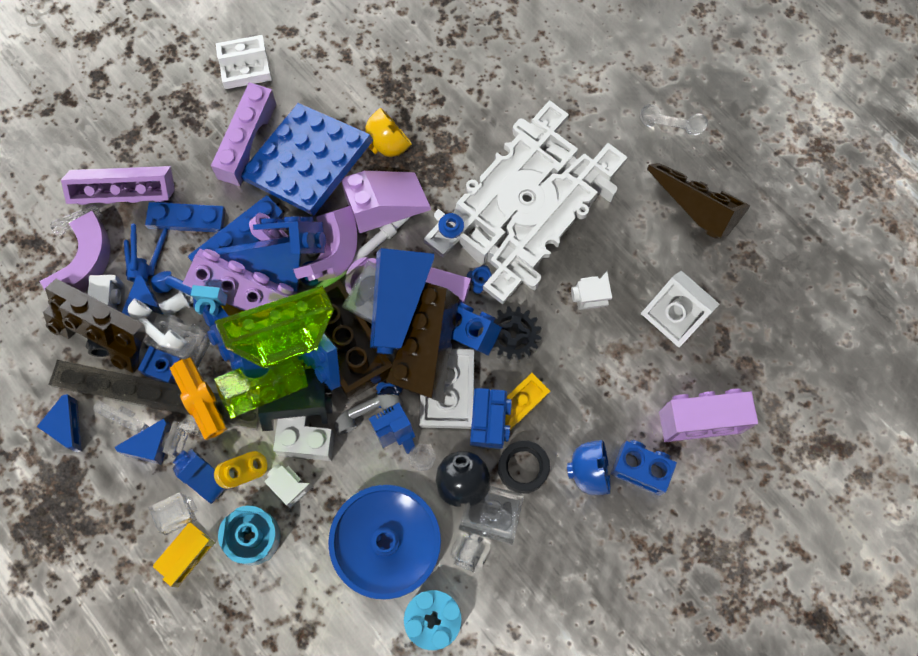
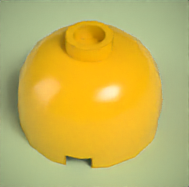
(386, 135)

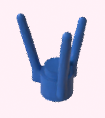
(139, 266)

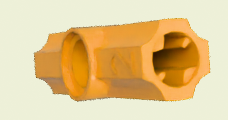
(198, 398)

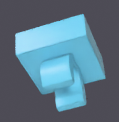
(208, 296)

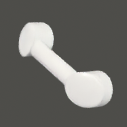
(171, 340)

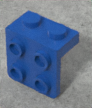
(304, 234)

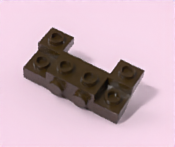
(79, 313)

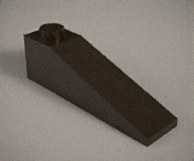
(710, 210)

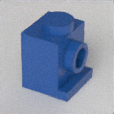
(152, 363)

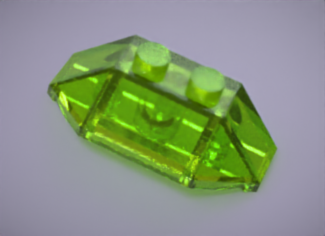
(278, 328)

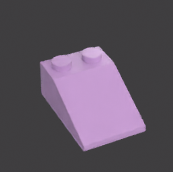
(383, 197)

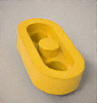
(243, 469)

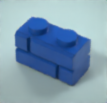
(488, 418)

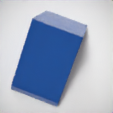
(63, 423)
(147, 443)

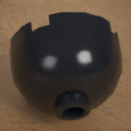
(462, 479)

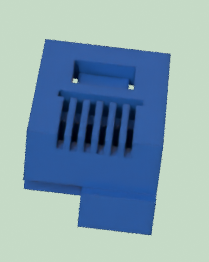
(393, 427)

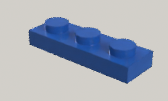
(185, 217)

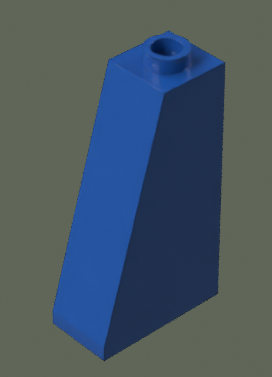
(267, 257)
(397, 290)

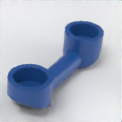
(165, 282)

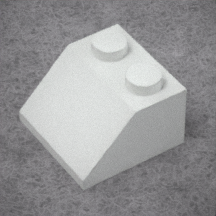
(679, 308)

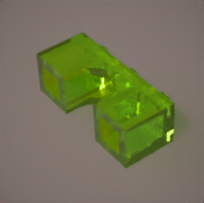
(244, 394)

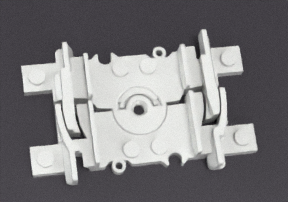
(569, 189)

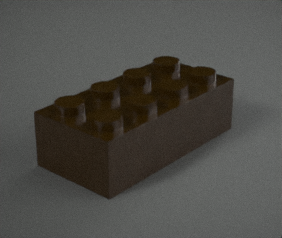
(358, 363)

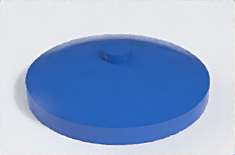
(384, 542)

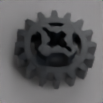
(523, 335)

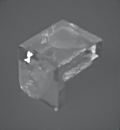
(175, 439)

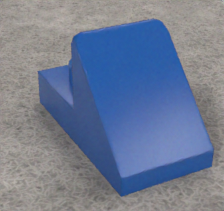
(142, 291)

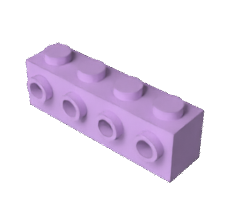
(118, 185)
(242, 287)

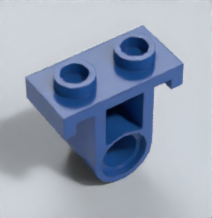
(197, 474)

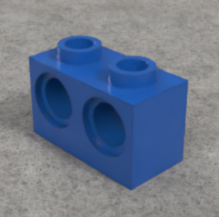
(468, 329)
(642, 475)

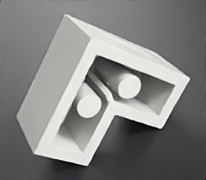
(298, 440)

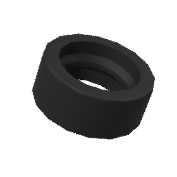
(544, 466)

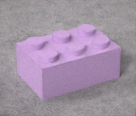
(708, 415)

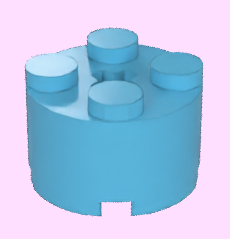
(241, 522)
(448, 613)

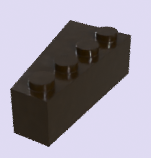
(424, 355)

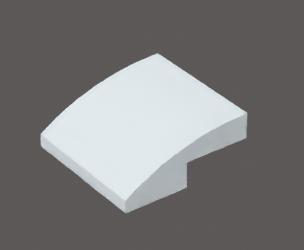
(243, 62)

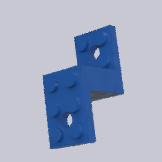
(322, 360)

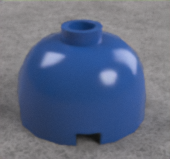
(590, 468)

